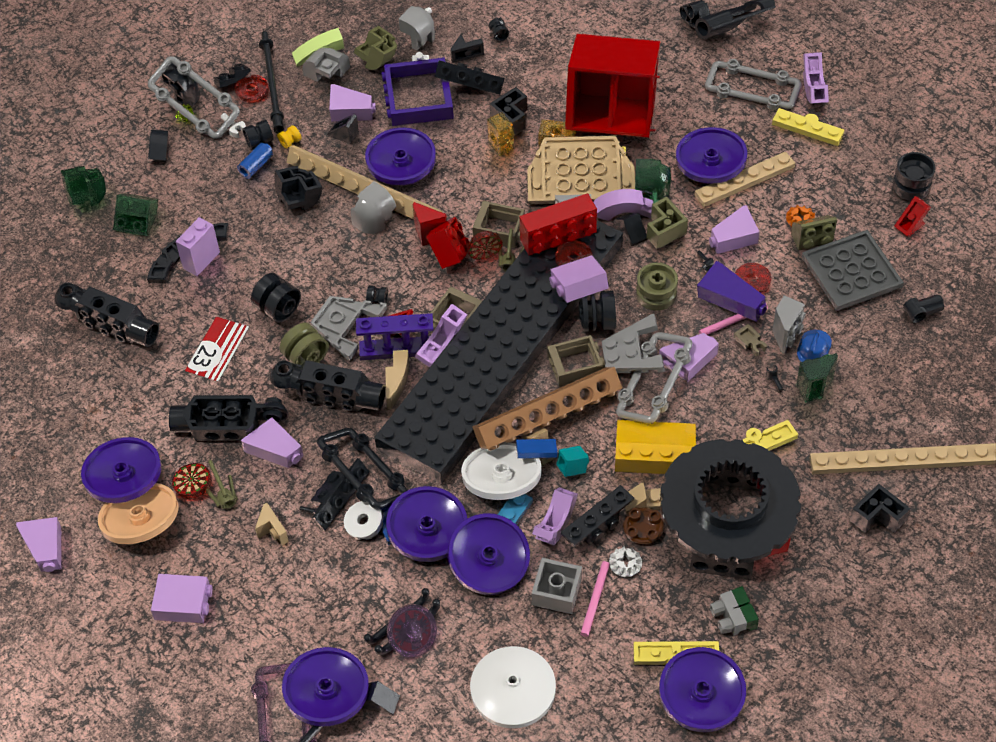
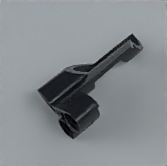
(709, 25)

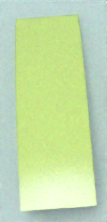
(329, 39)

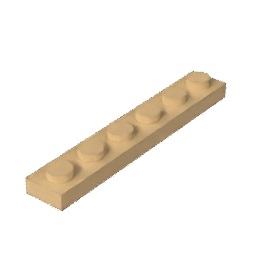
(747, 178)

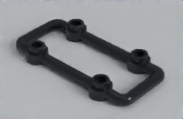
(360, 443)

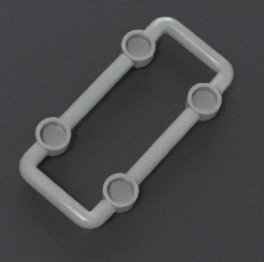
(185, 69)
(773, 101)
(659, 402)

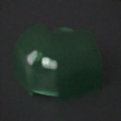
(652, 179)
(83, 185)

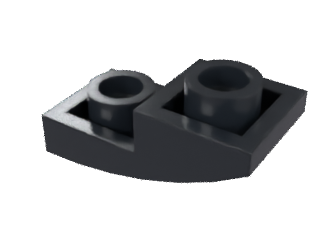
(235, 74)
(158, 146)

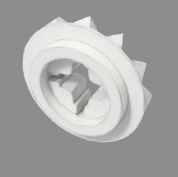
(617, 564)

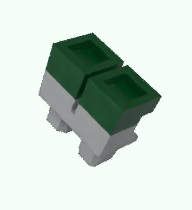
(737, 612)

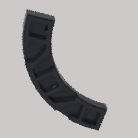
(169, 256)

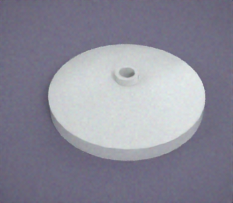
(500, 473)
(513, 687)

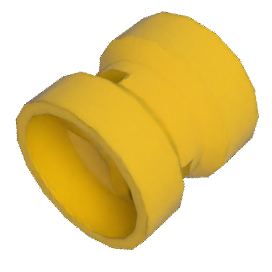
(290, 136)

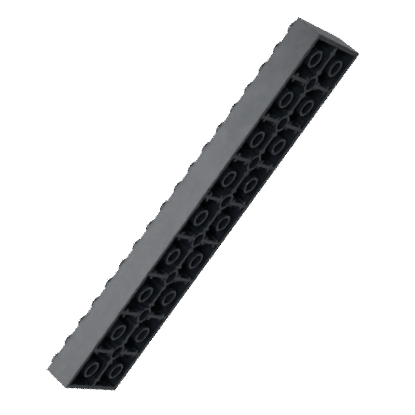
(484, 362)

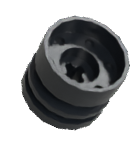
(598, 311)

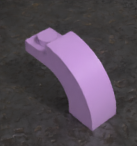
(814, 83)
(622, 201)
(445, 331)

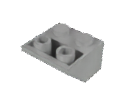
(788, 322)

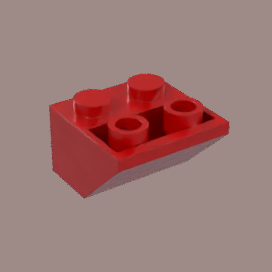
(448, 243)

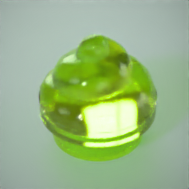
(178, 115)

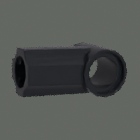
(919, 309)

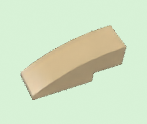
(396, 377)

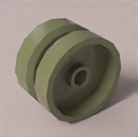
(656, 286)
(303, 344)

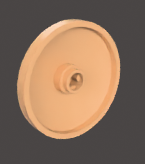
(139, 518)

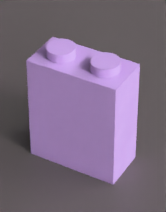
(197, 246)
(578, 279)
(181, 598)

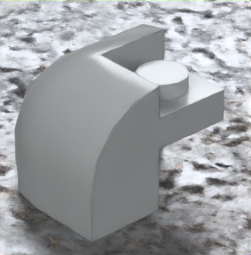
(419, 25)
(326, 63)
(372, 209)

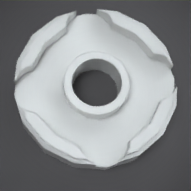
(367, 530)

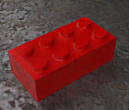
(558, 224)

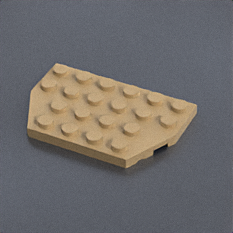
(578, 167)

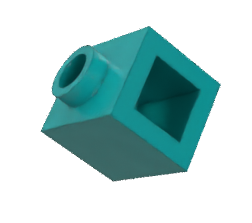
(572, 461)

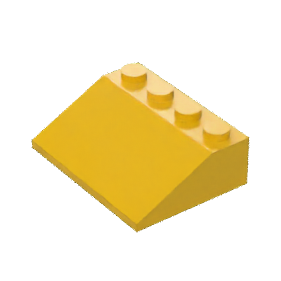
(651, 446)

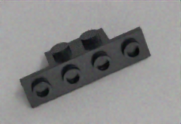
(469, 77)
(335, 494)
(598, 519)

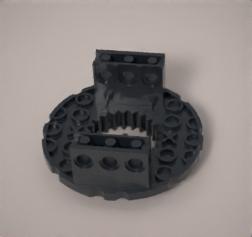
(731, 544)

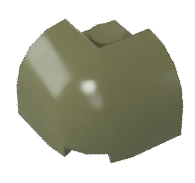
(377, 49)

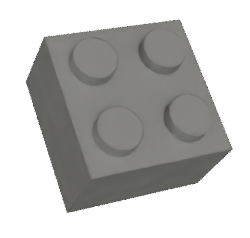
(556, 585)

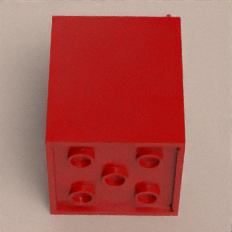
(612, 85)

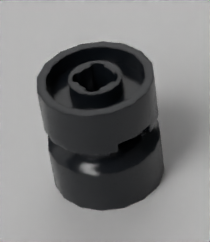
(257, 134)

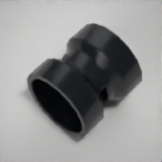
(498, 29)
(377, 295)

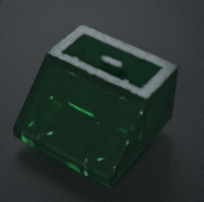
(135, 213)
(816, 376)

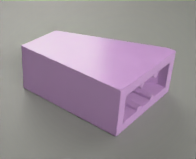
(349, 102)
(734, 232)
(702, 352)
(273, 444)
(43, 542)

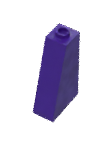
(731, 292)

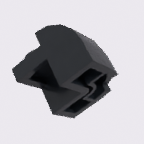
(184, 88)
(297, 188)

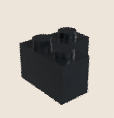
(513, 106)
(882, 507)

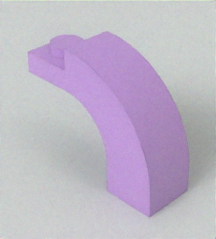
(556, 517)

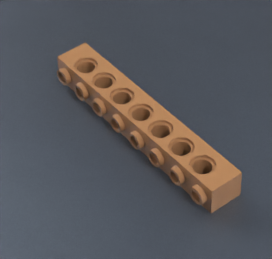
(486, 430)

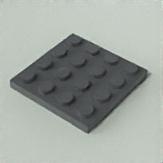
(852, 270)

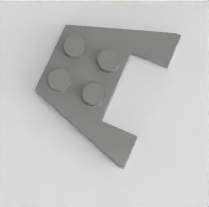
(339, 316)
(624, 348)

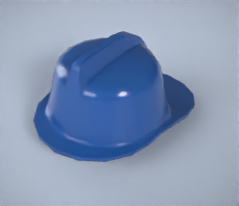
(813, 345)

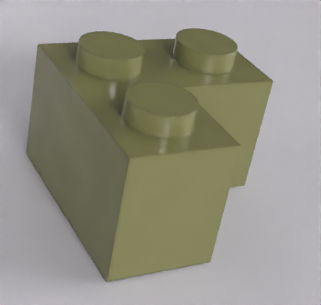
(667, 223)

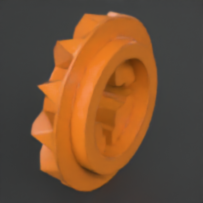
(792, 214)

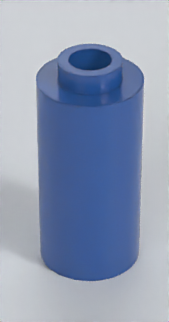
(255, 160)

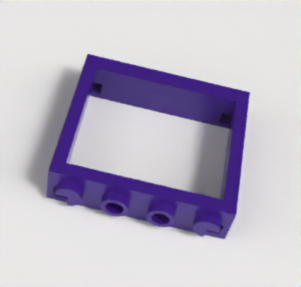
(417, 114)

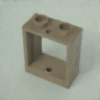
(501, 212)
(459, 300)
(572, 347)

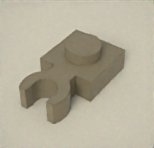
(750, 338)

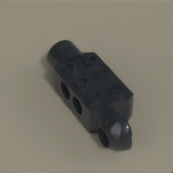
(107, 314)
(329, 385)
(223, 416)

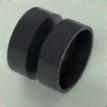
(913, 176)
(275, 297)

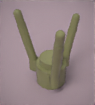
(508, 258)
(225, 498)

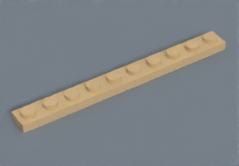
(346, 178)
(903, 458)

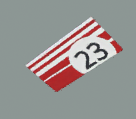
(217, 348)

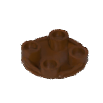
(643, 525)

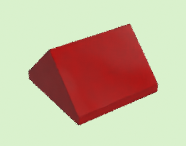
(425, 220)

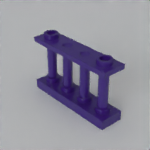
(388, 325)

